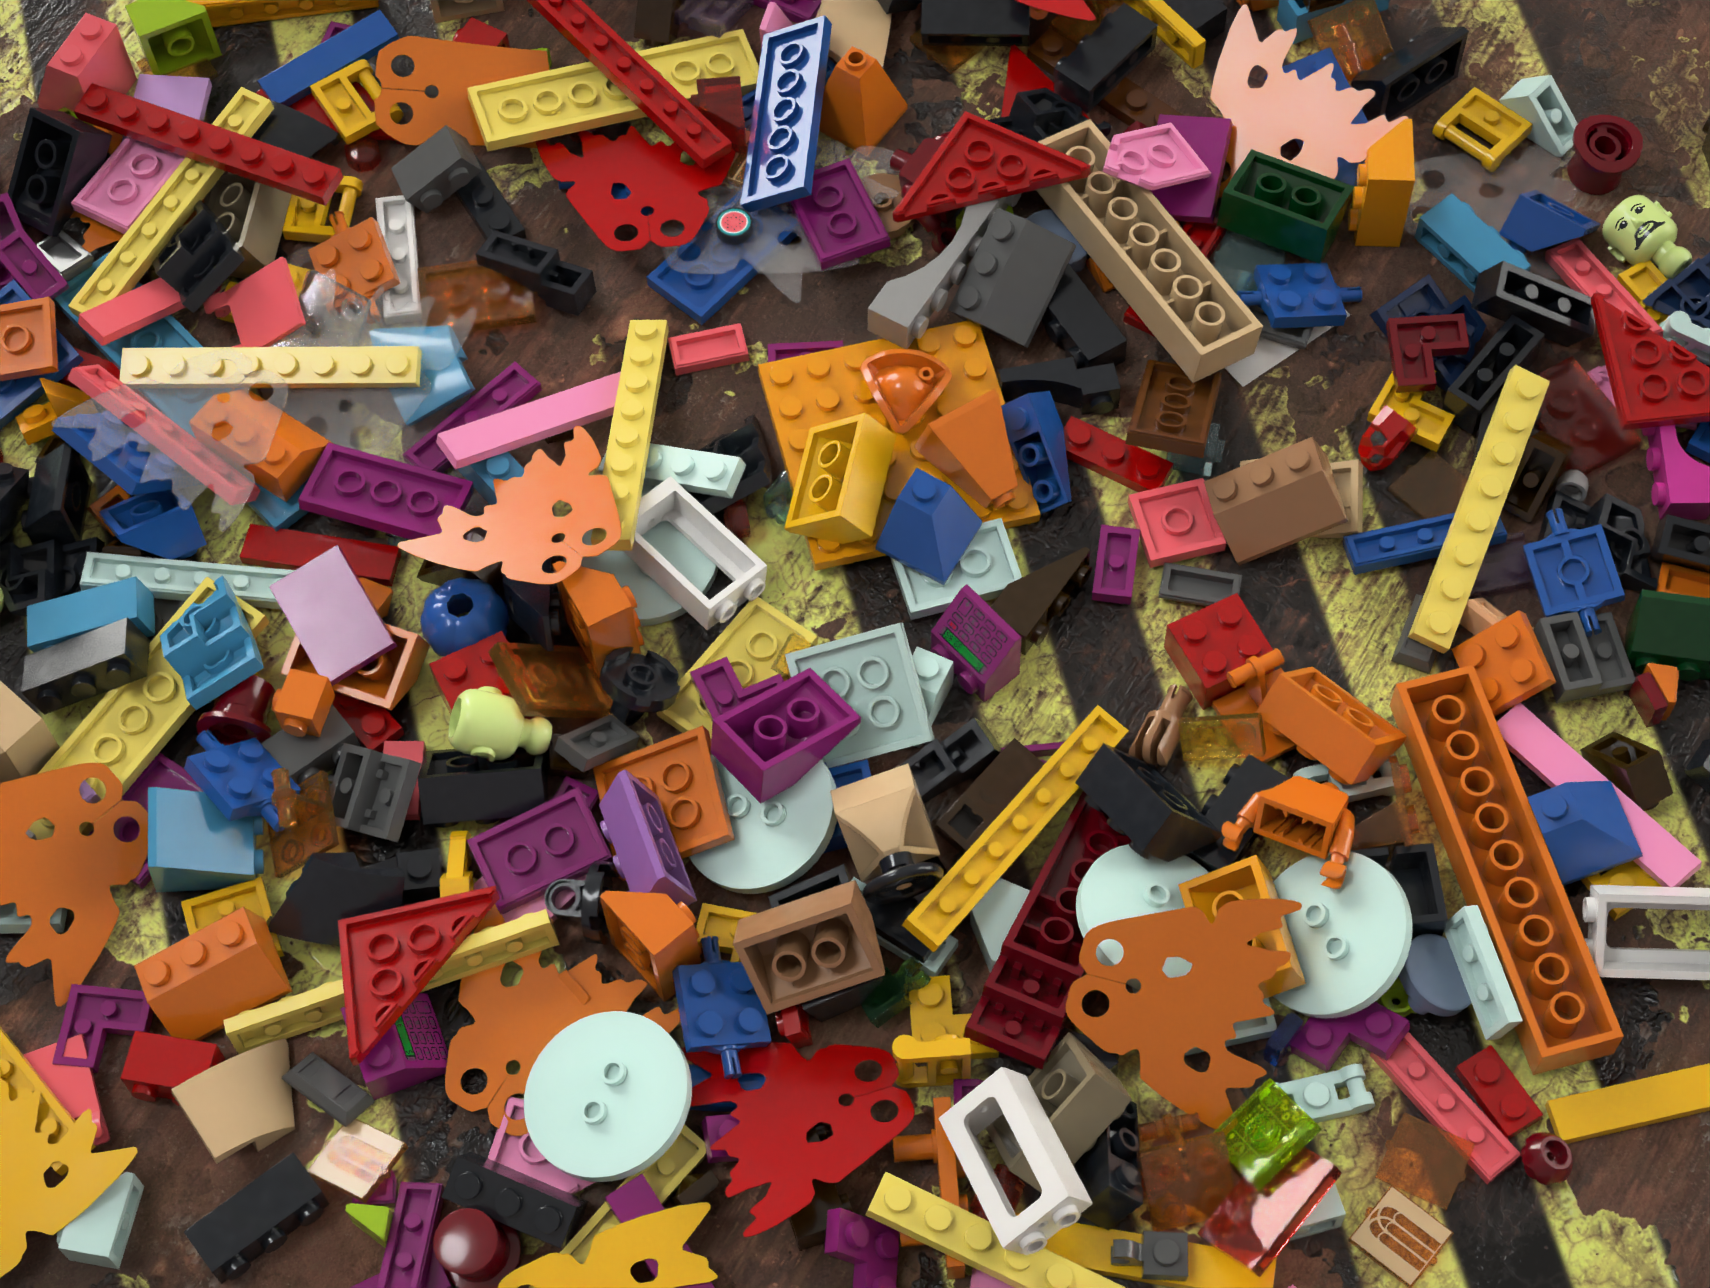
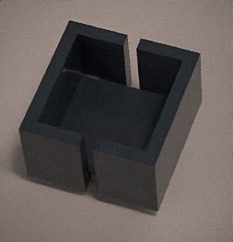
(1419, 877)

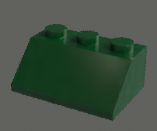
(1284, 206)
(1670, 632)

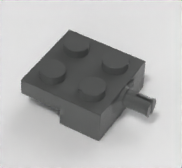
(1582, 663)
(372, 791)

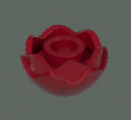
(1546, 1158)

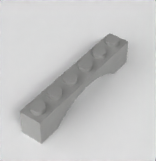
(906, 303)

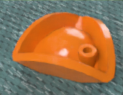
(905, 384)

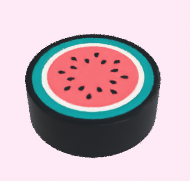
(734, 226)

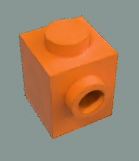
(303, 703)

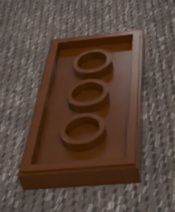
(1173, 410)

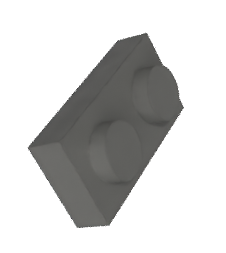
(596, 743)

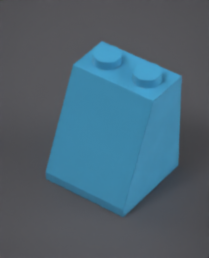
(197, 845)

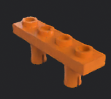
(938, 1148)

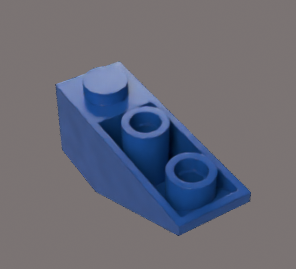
(1039, 447)

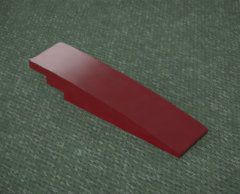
(1039, 958)

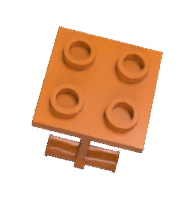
(1250, 696)

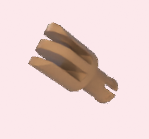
(1160, 729)

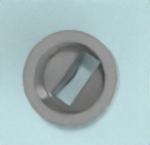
(1573, 484)

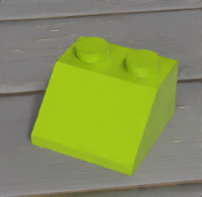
(172, 33)

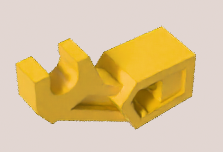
(458, 877)

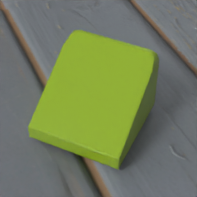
(372, 1220)

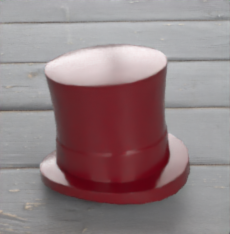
(1603, 151)
(240, 712)
(476, 1249)

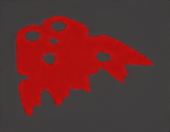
(651, 175)
(790, 1103)

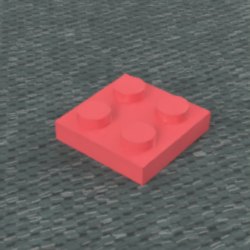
(1176, 522)

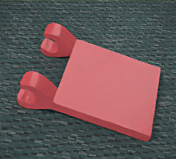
(261, 306)
(71, 1084)

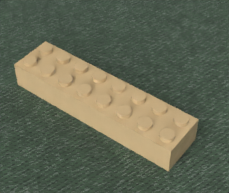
(1151, 261)

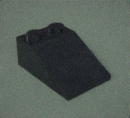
(53, 166)

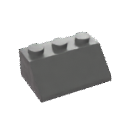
(1012, 277)

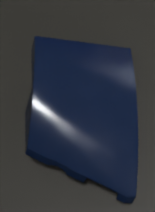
(1685, 293)
(1426, 299)

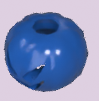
(450, 633)

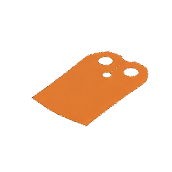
(452, 70)

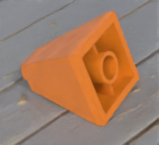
(860, 101)
(973, 450)

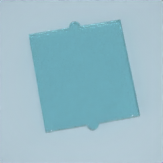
(1244, 253)

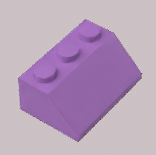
(643, 840)

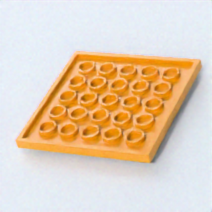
(831, 387)

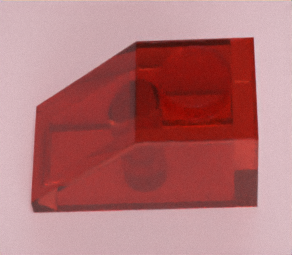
(723, 106)

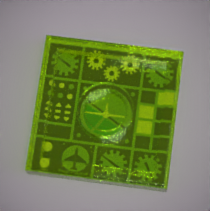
(1266, 1133)

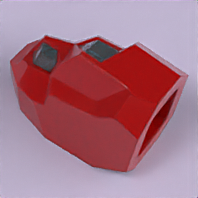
(1385, 439)

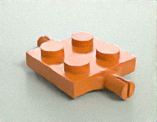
(357, 256)

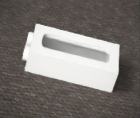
(746, 570)
(1643, 962)
(1062, 1190)

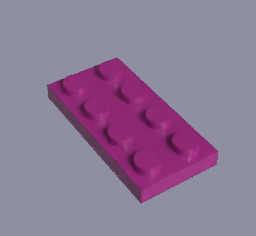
(381, 492)

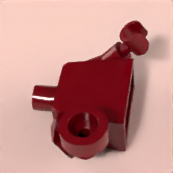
(909, 169)

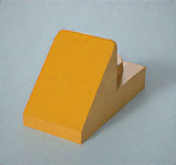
(37, 420)

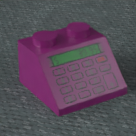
(979, 643)
(407, 1052)

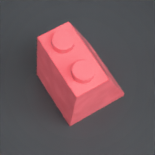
(87, 56)

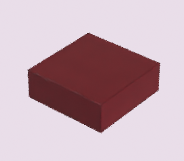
(1648, 699)

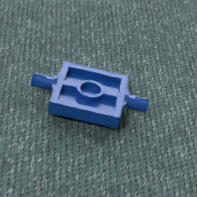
(1300, 295)
(1573, 571)
(237, 777)
(719, 1008)

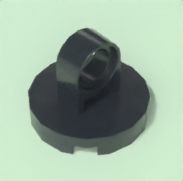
(638, 683)
(587, 902)

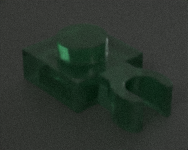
(890, 995)

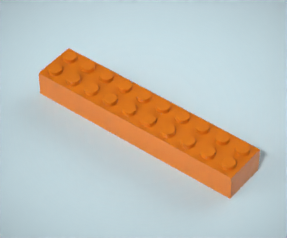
(1505, 868)

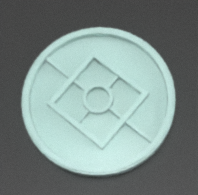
(652, 601)
(774, 838)
(1127, 887)
(1346, 937)
(607, 1096)

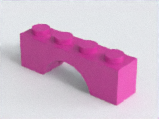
(1680, 482)

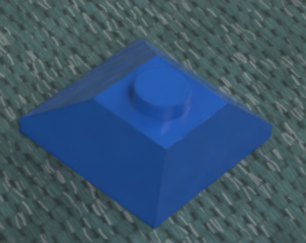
(1543, 222)
(155, 525)
(929, 527)
(1584, 828)

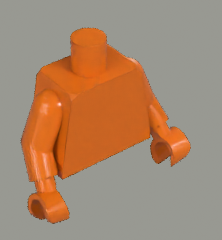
(1301, 816)

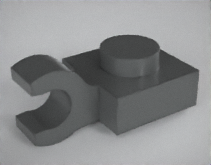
(1160, 1255)

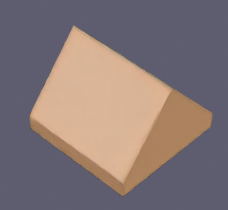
(1480, 615)

